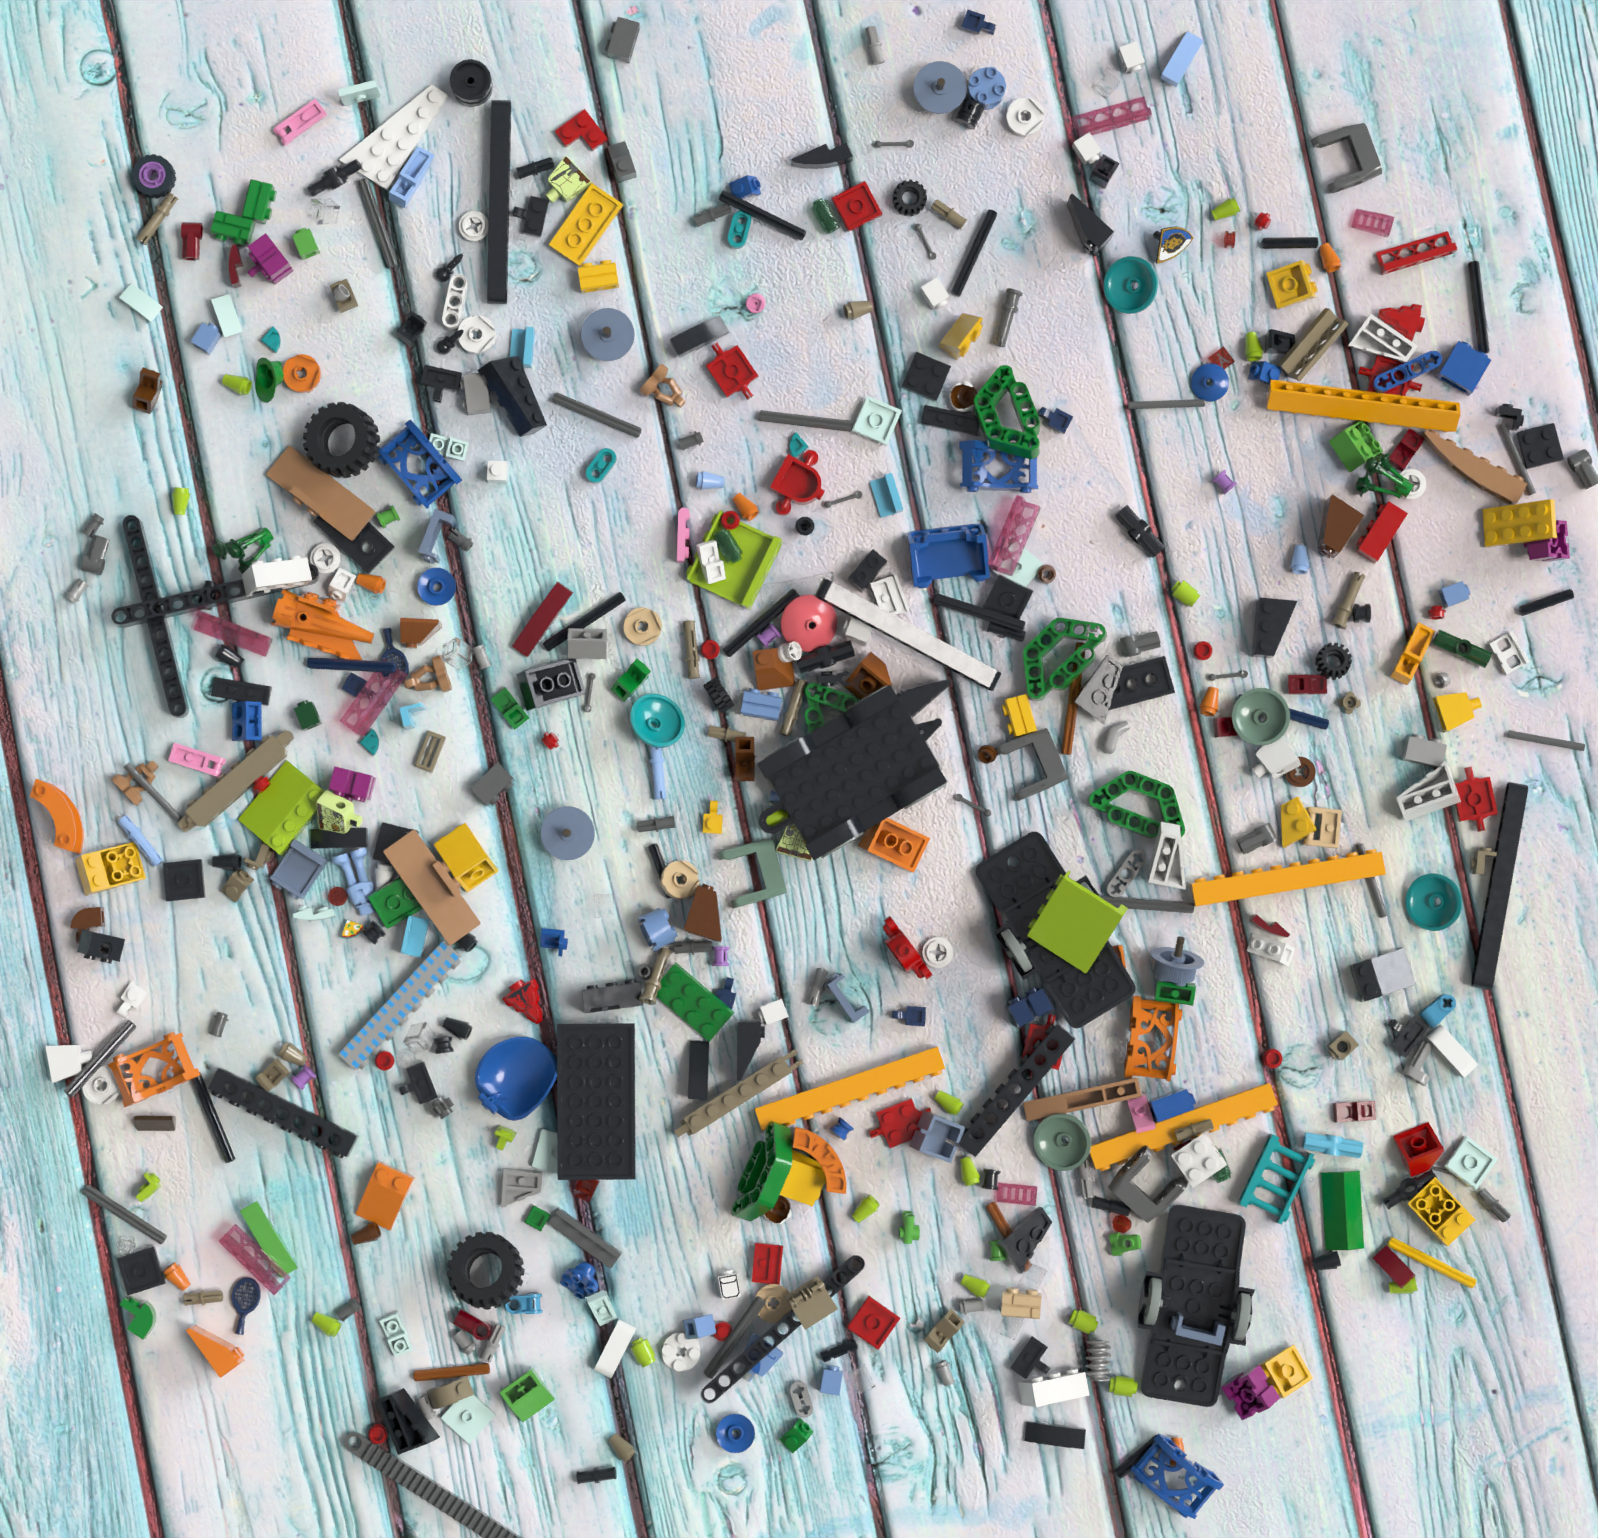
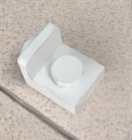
(341, 585)

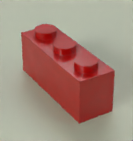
(1380, 531)

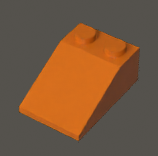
(895, 843)
(384, 1195)
(218, 1352)

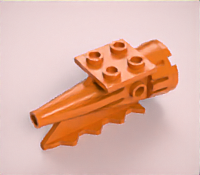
(323, 626)

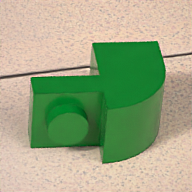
(631, 680)
(144, 1316)

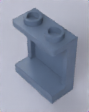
(432, 532)
(298, 870)
(854, 1016)
(1213, 1337)

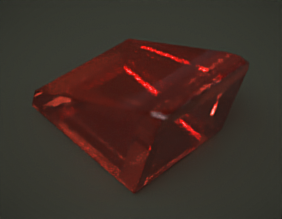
(585, 1189)

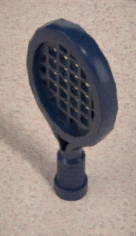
(388, 639)
(241, 1322)

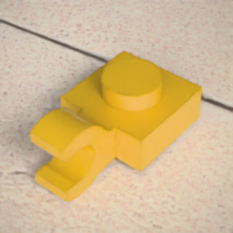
(713, 822)

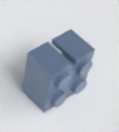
(933, 1135)

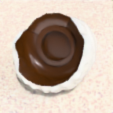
(963, 396)
(780, 1212)

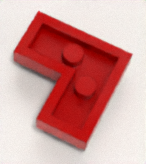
(581, 126)

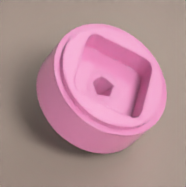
(755, 303)

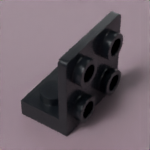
(387, 836)

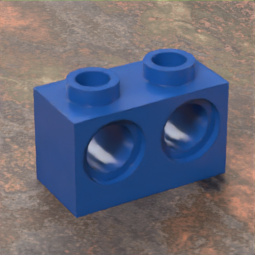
(247, 721)

